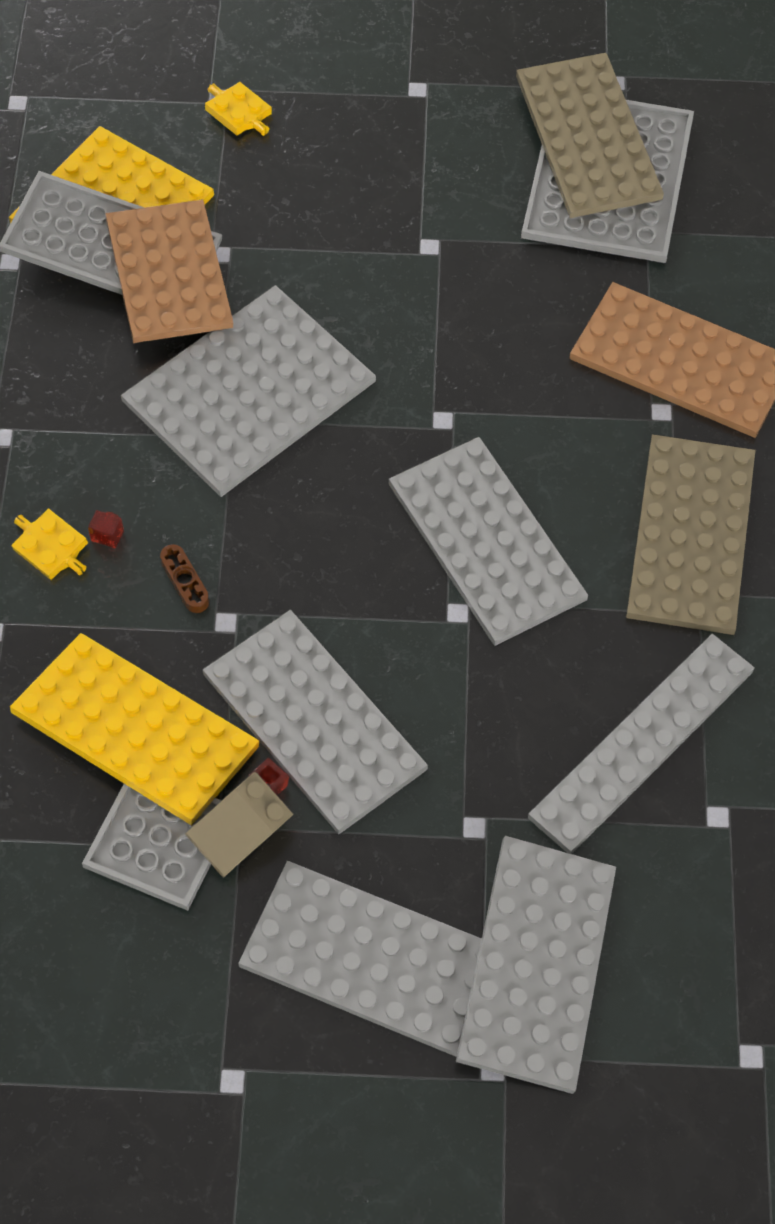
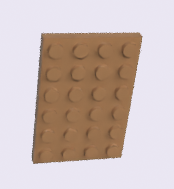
(168, 271)

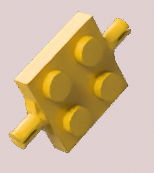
(238, 108)
(50, 544)

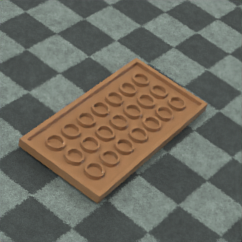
(680, 359)

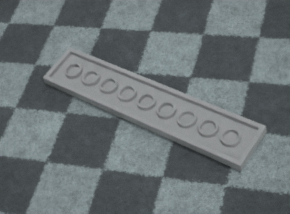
(640, 744)

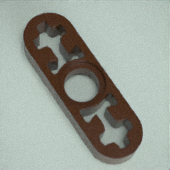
(184, 567)

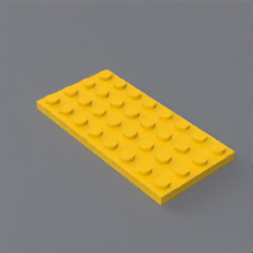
(135, 728)

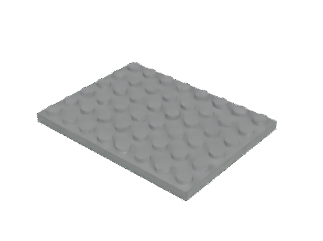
(629, 231)
(248, 390)

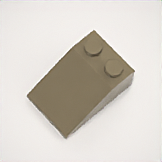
(239, 824)

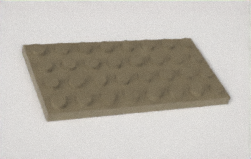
(589, 135)
(692, 535)

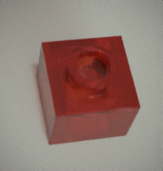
(106, 528)
(273, 775)

